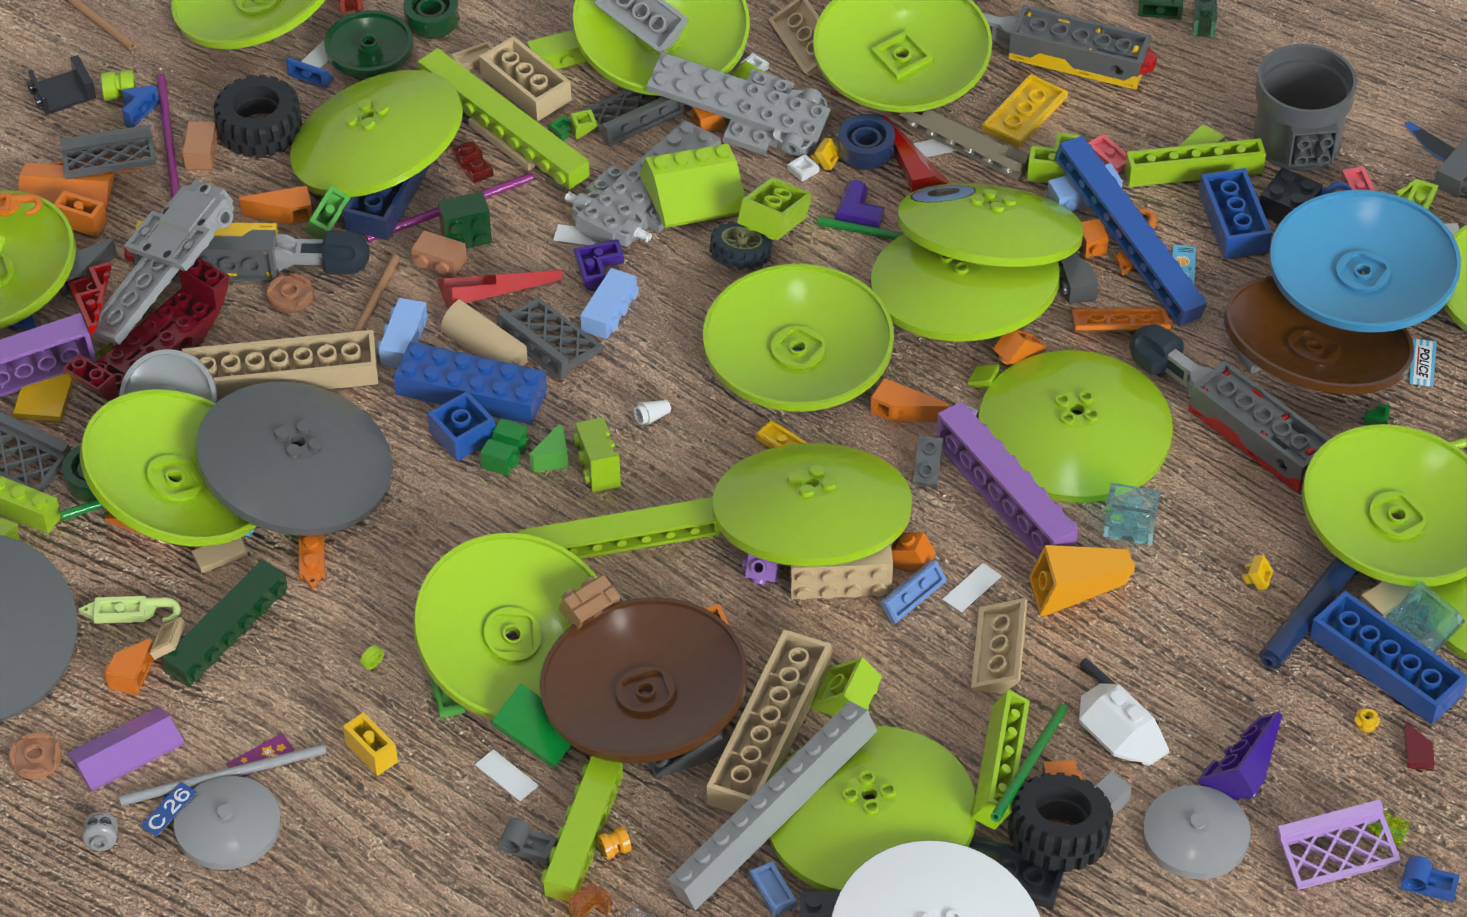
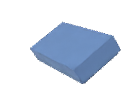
(773, 888)

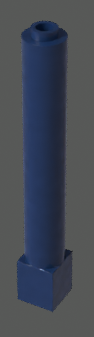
(1301, 618)

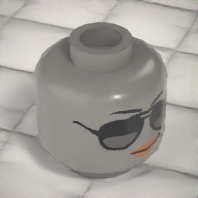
(100, 831)

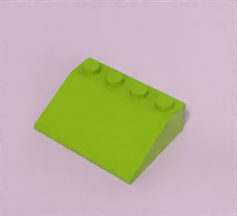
(694, 185)

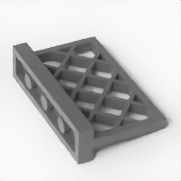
(634, 119)
(106, 144)
(538, 349)
(32, 439)

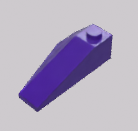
(1246, 761)

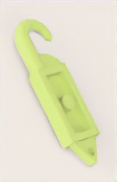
(128, 609)

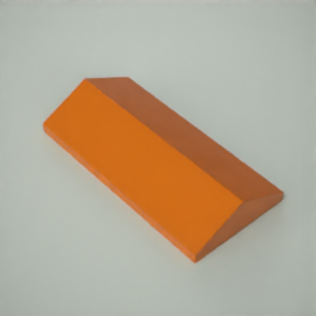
(50, 181)
(1117, 319)

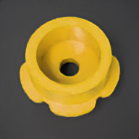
(1364, 724)

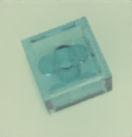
(1131, 513)
(1426, 617)

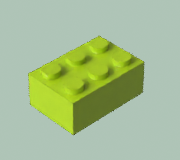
(774, 208)

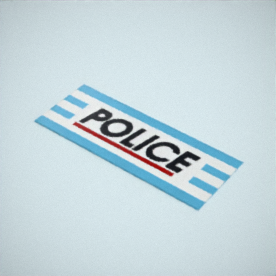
(1423, 362)

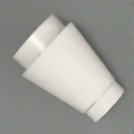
(651, 411)

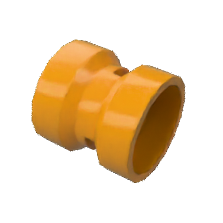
(614, 843)

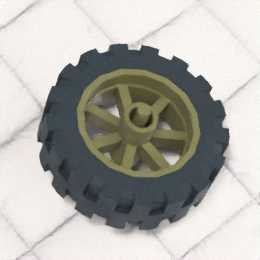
(739, 247)

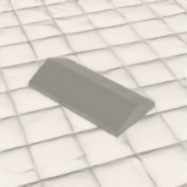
(650, 20)

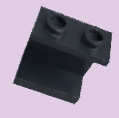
(64, 89)

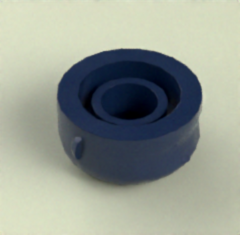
(866, 141)

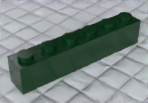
(225, 623)

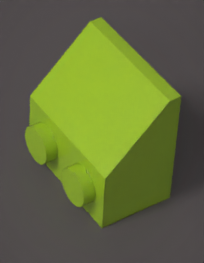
(847, 682)

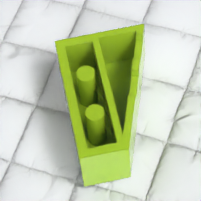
(597, 454)

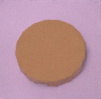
(290, 293)
(35, 755)

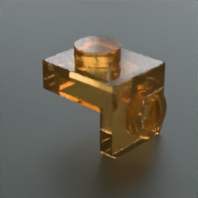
(589, 898)

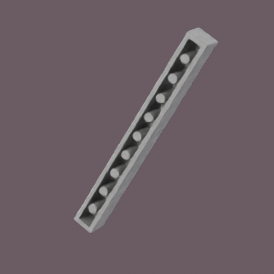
(772, 805)

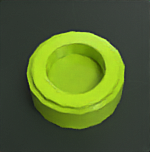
(372, 657)

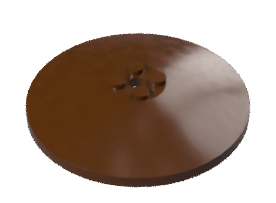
(1311, 352)
(637, 645)

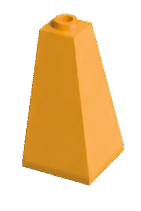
(1076, 574)

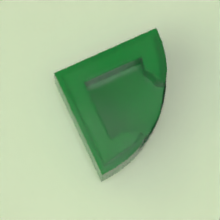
(560, 127)
(1377, 416)

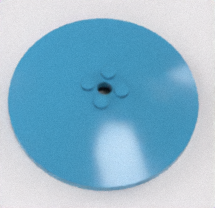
(1337, 235)

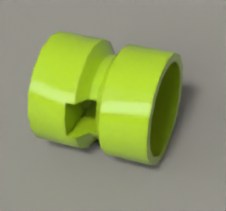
(114, 83)

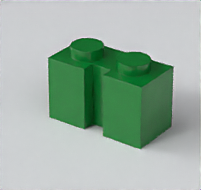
(505, 447)

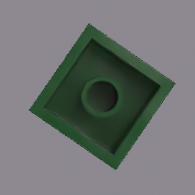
(466, 219)

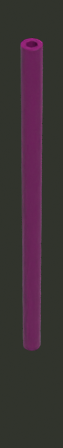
(168, 136)
(435, 212)

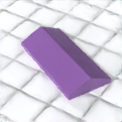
(126, 748)

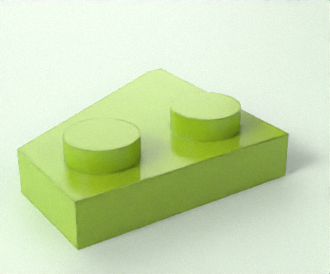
(1419, 192)

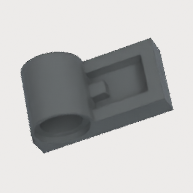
(928, 461)
(525, 843)

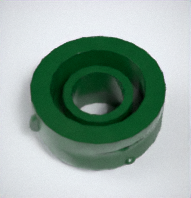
(431, 17)
(74, 477)

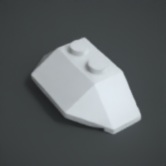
(1121, 724)

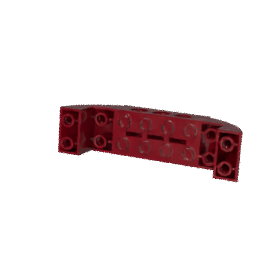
(174, 326)

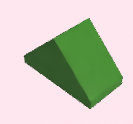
(550, 452)

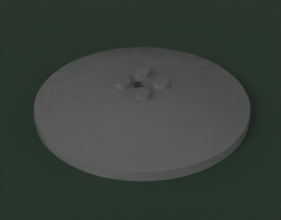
(286, 488)
(35, 627)

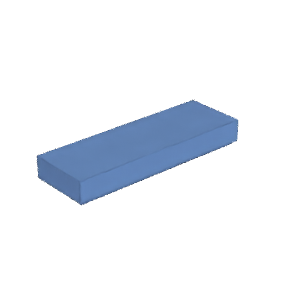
(913, 591)

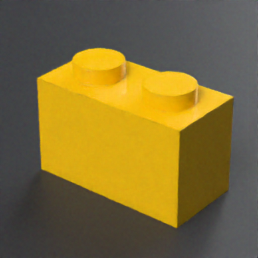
(370, 744)

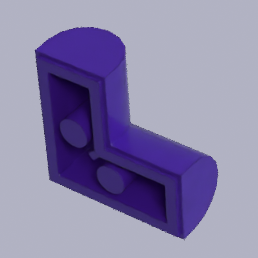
(855, 210)
(594, 258)

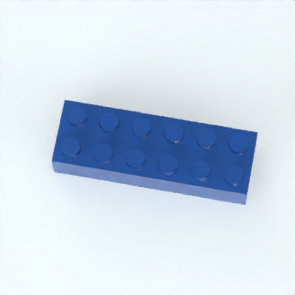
(498, 386)
(1388, 657)

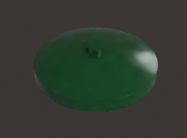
(368, 43)

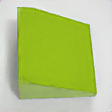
(582, 123)
(984, 376)

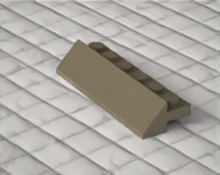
(969, 141)

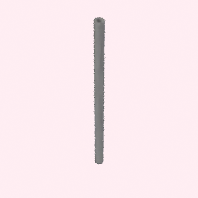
(233, 771)

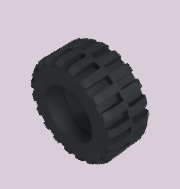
(252, 97)
(1056, 844)

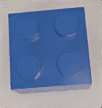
(461, 425)

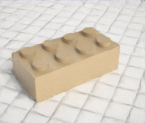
(525, 78)
(854, 579)

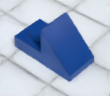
(138, 104)

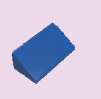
(308, 73)

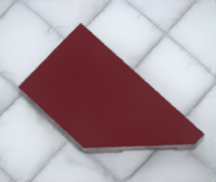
(1418, 749)

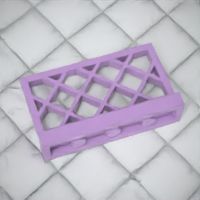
(1326, 826)

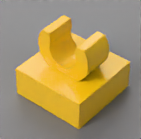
(826, 154)
(1258, 572)

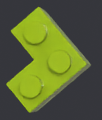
(1042, 161)

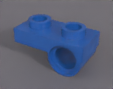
(1425, 880)

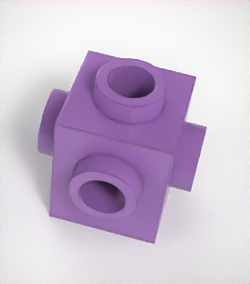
(759, 576)

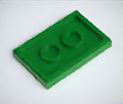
(526, 723)

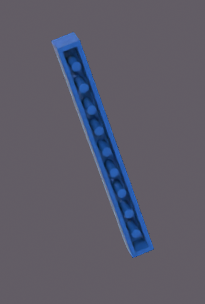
(1131, 231)

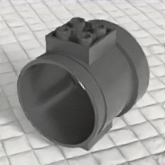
(1303, 105)

